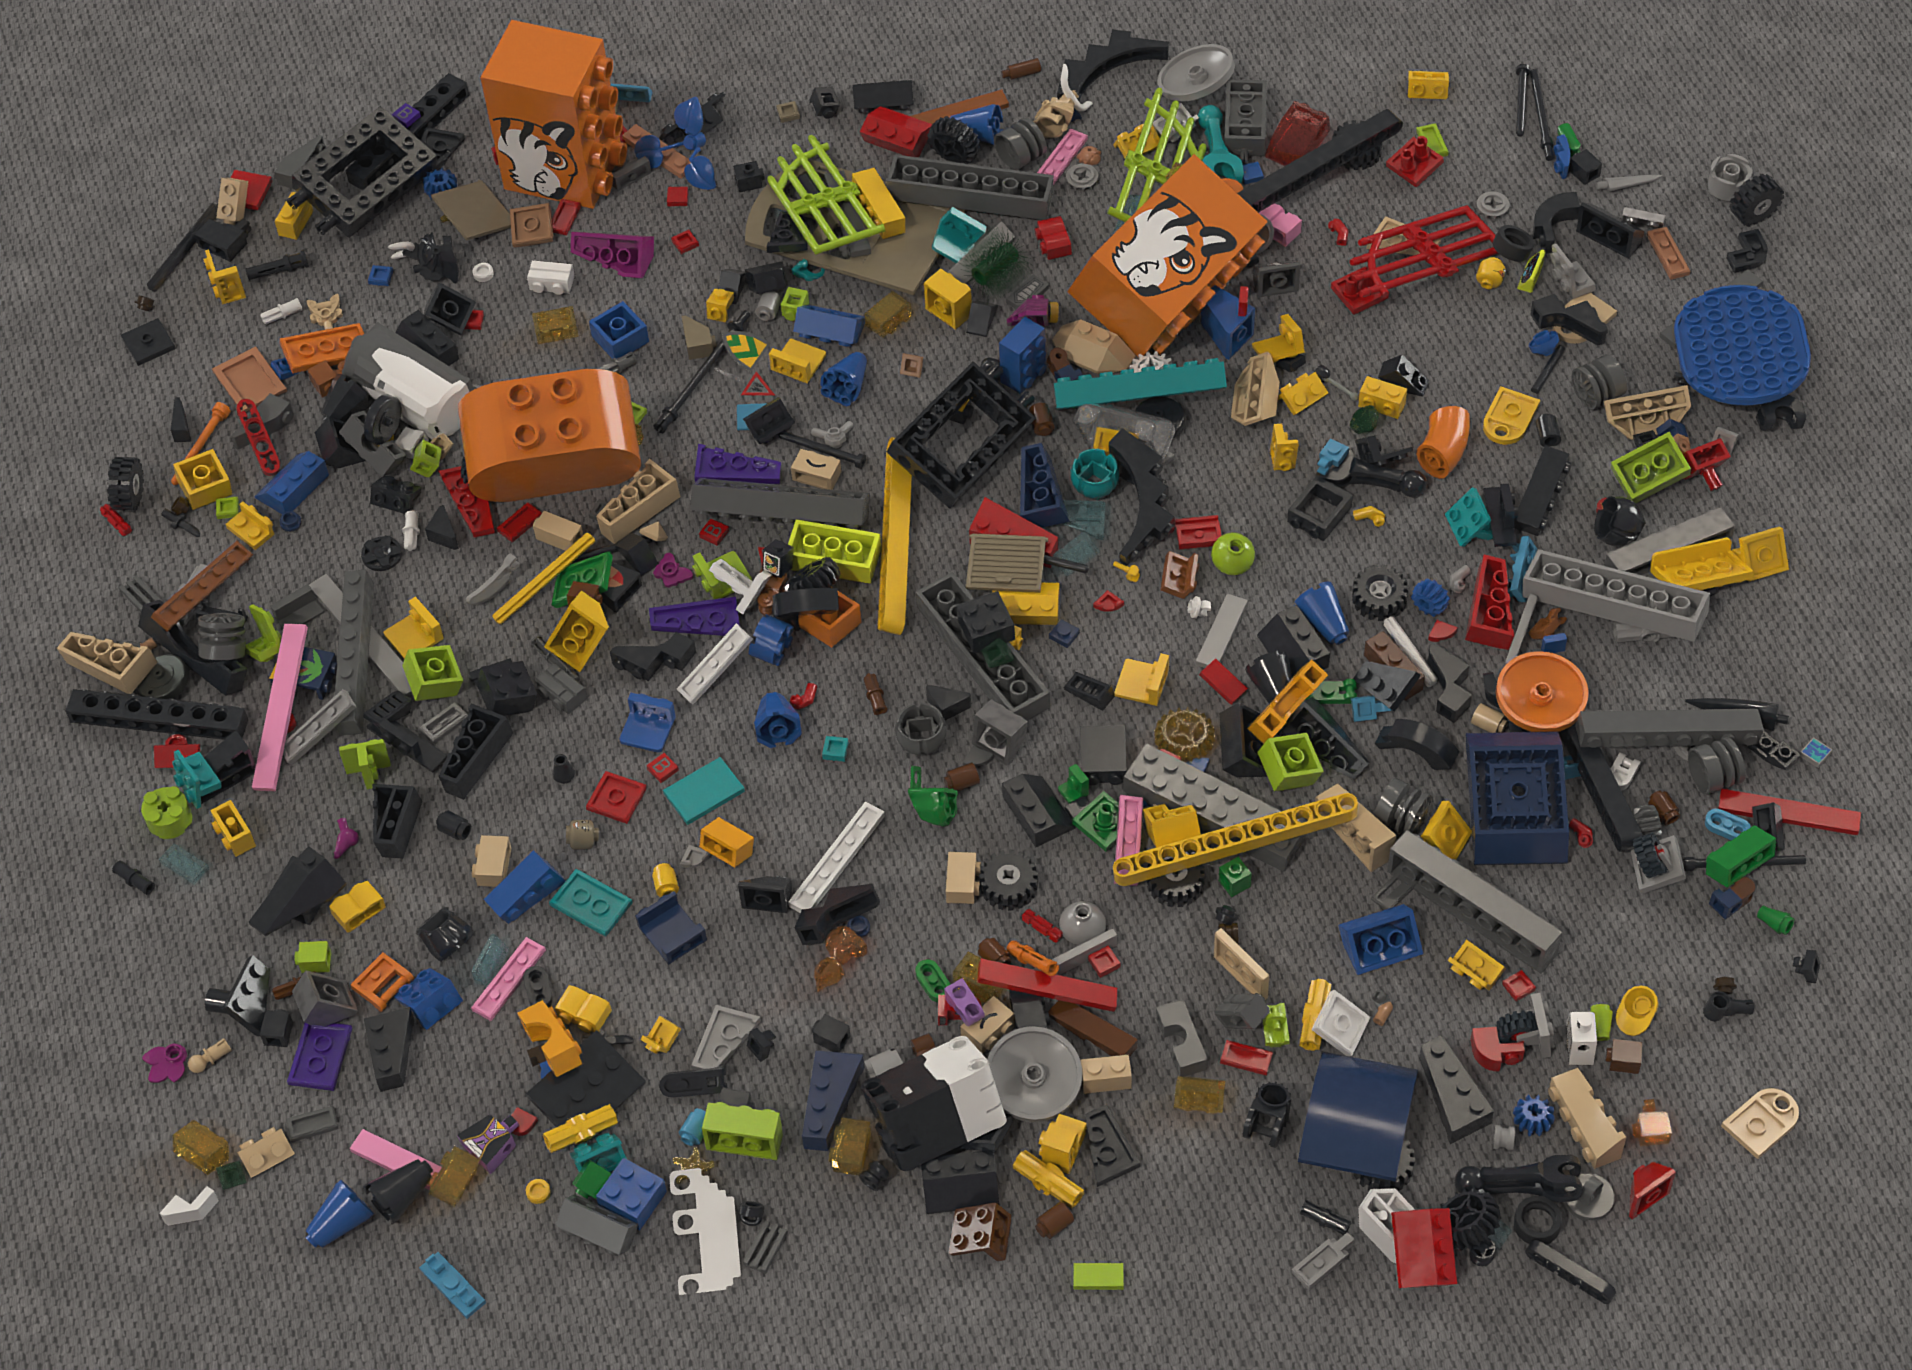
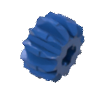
(439, 181)
(1430, 597)
(1541, 1122)

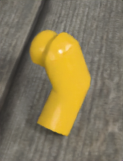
(1371, 513)

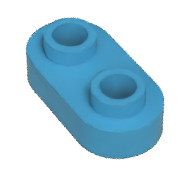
(1728, 823)

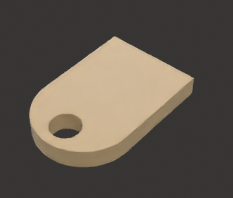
(1603, 310)
(1760, 1122)

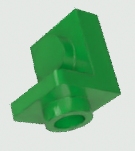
(1076, 785)

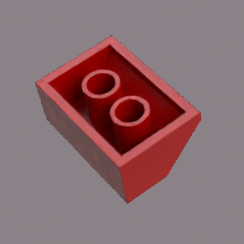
(895, 131)
(1424, 1248)

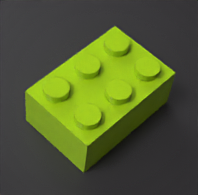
(1650, 468)
(742, 1130)

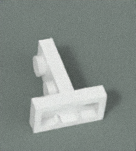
(740, 583)

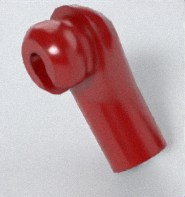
(1338, 225)
(799, 702)
(1585, 834)

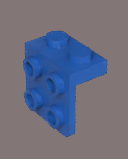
(648, 722)
(429, 997)

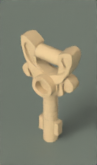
(325, 312)

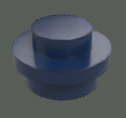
(290, 521)
(859, 925)

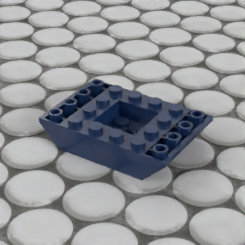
(1510, 826)

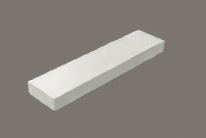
(714, 664)

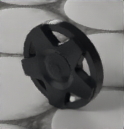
(381, 553)

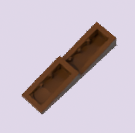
(1091, 1027)

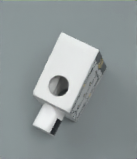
(1581, 1031)

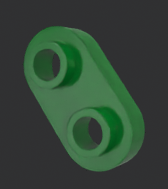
(935, 981)

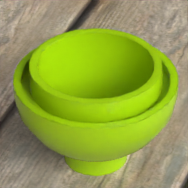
(1230, 561)

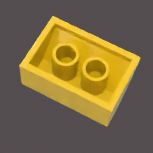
(1033, 607)
(578, 631)

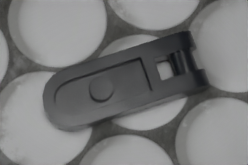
(692, 1082)

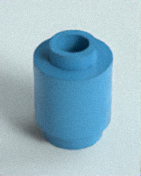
(691, 1130)

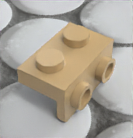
(265, 1152)

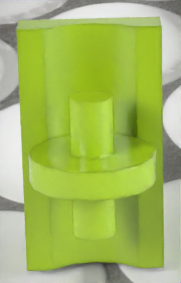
(1275, 1026)

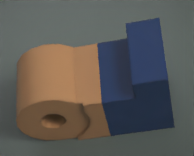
(1678, 433)

